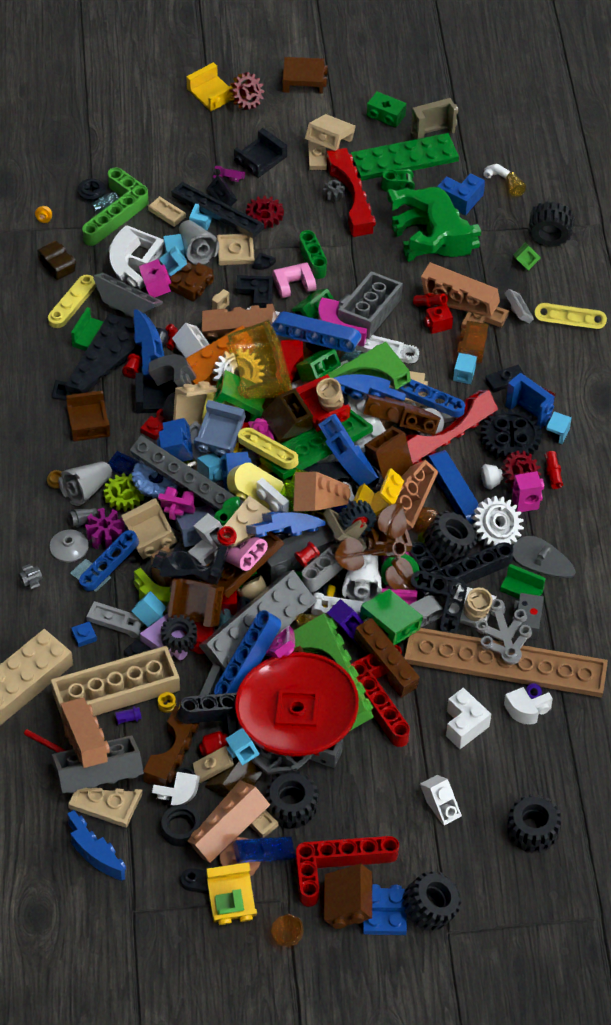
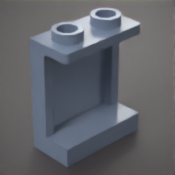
(220, 428)
(186, 524)

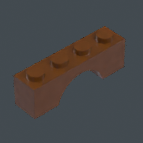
(399, 672)
(162, 767)

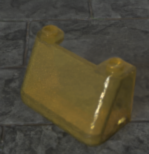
(259, 361)

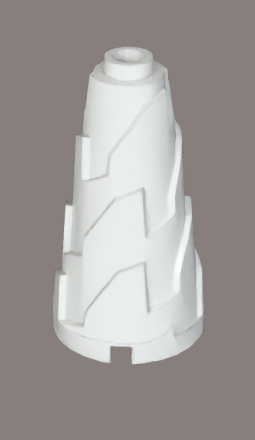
(365, 582)

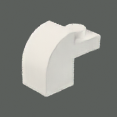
(524, 708)
(183, 791)

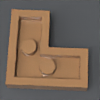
(497, 318)

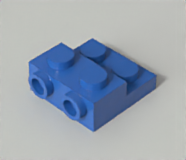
(387, 912)

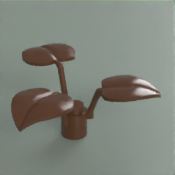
(394, 524)

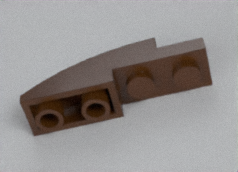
(402, 413)

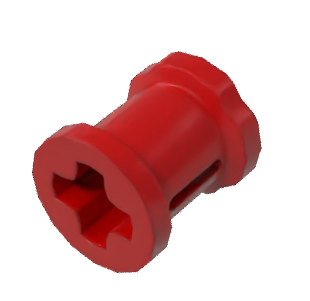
(132, 365)
(307, 554)

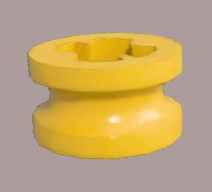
(163, 698)

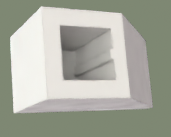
(441, 799)

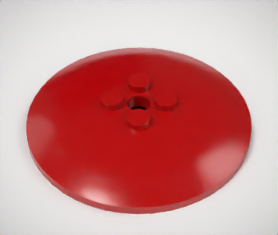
(300, 680)

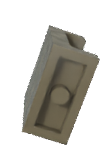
(434, 117)

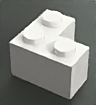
(209, 545)
(469, 718)

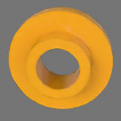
(43, 214)

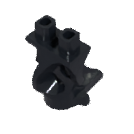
(181, 564)

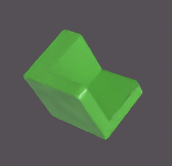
(526, 256)
(229, 902)

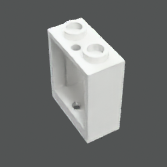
(150, 242)

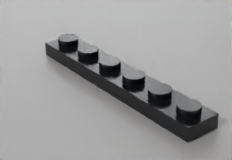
(218, 210)

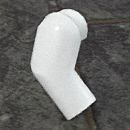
(495, 169)

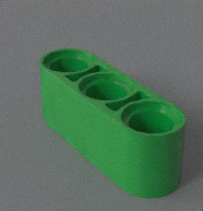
(313, 253)

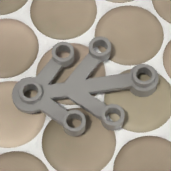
(505, 633)

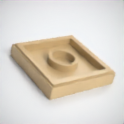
(235, 249)

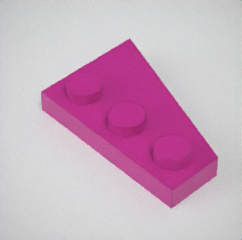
(282, 644)

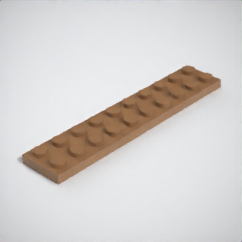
(537, 665)

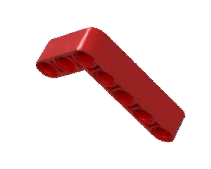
(387, 709)
(337, 859)

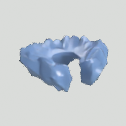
(145, 486)

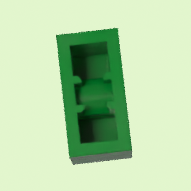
(386, 109)
(318, 365)

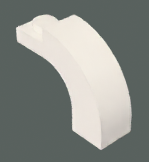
(120, 251)

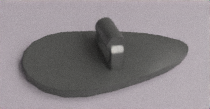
(542, 558)

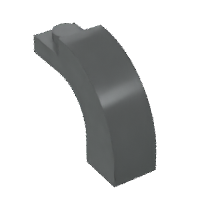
(171, 368)

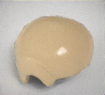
(252, 588)

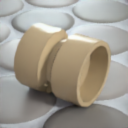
(329, 394)
(477, 604)

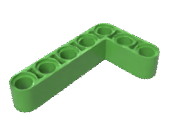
(132, 200)

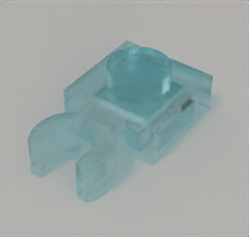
(105, 200)

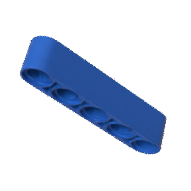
(316, 331)
(453, 485)
(249, 652)

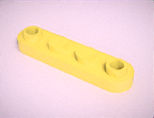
(71, 301)
(570, 315)
(268, 448)

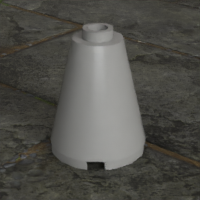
(198, 242)
(84, 481)

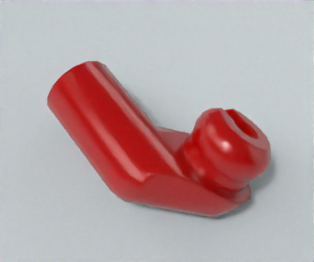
(172, 330)

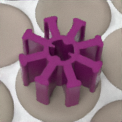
(104, 528)

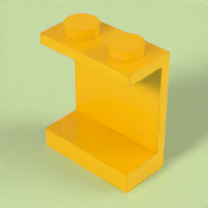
(209, 87)
(386, 496)
(223, 881)

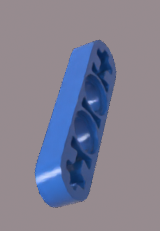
(433, 394)
(112, 562)

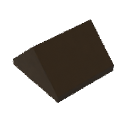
(226, 780)

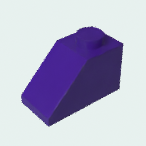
(345, 618)

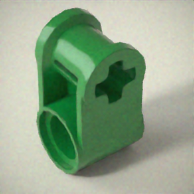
(397, 179)

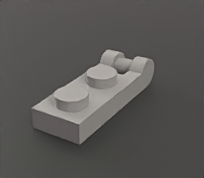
(114, 619)

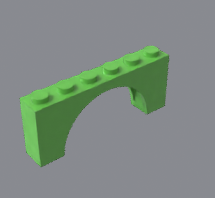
(377, 362)
(322, 639)

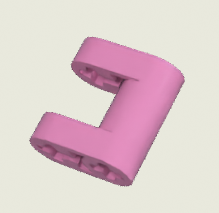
(285, 275)
(240, 556)

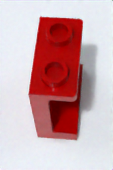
(310, 398)

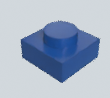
(84, 634)

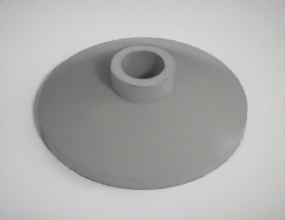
(69, 551)

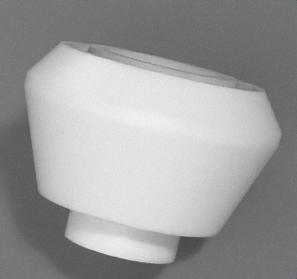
(491, 476)

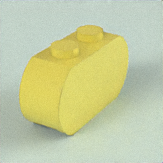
(243, 481)

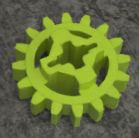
(122, 493)

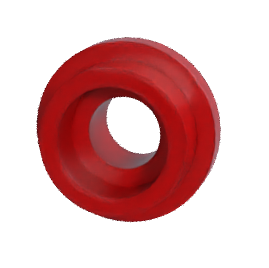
(227, 531)

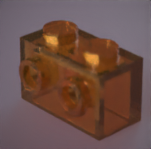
(474, 339)

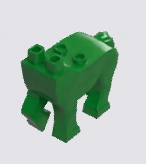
(445, 228)

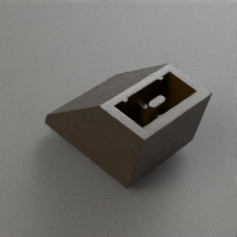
(288, 416)

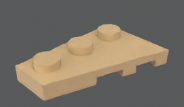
(247, 514)
(106, 804)

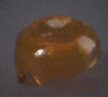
(425, 518)
(287, 930)

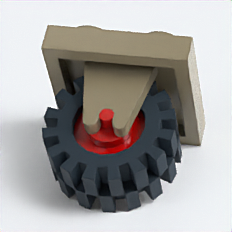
(351, 521)

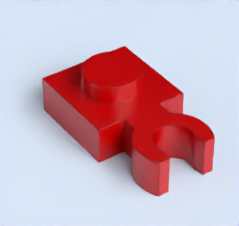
(153, 425)

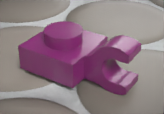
(234, 175)

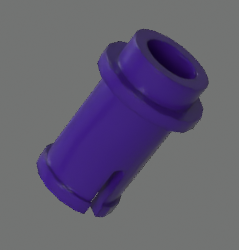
(533, 695)
(128, 715)

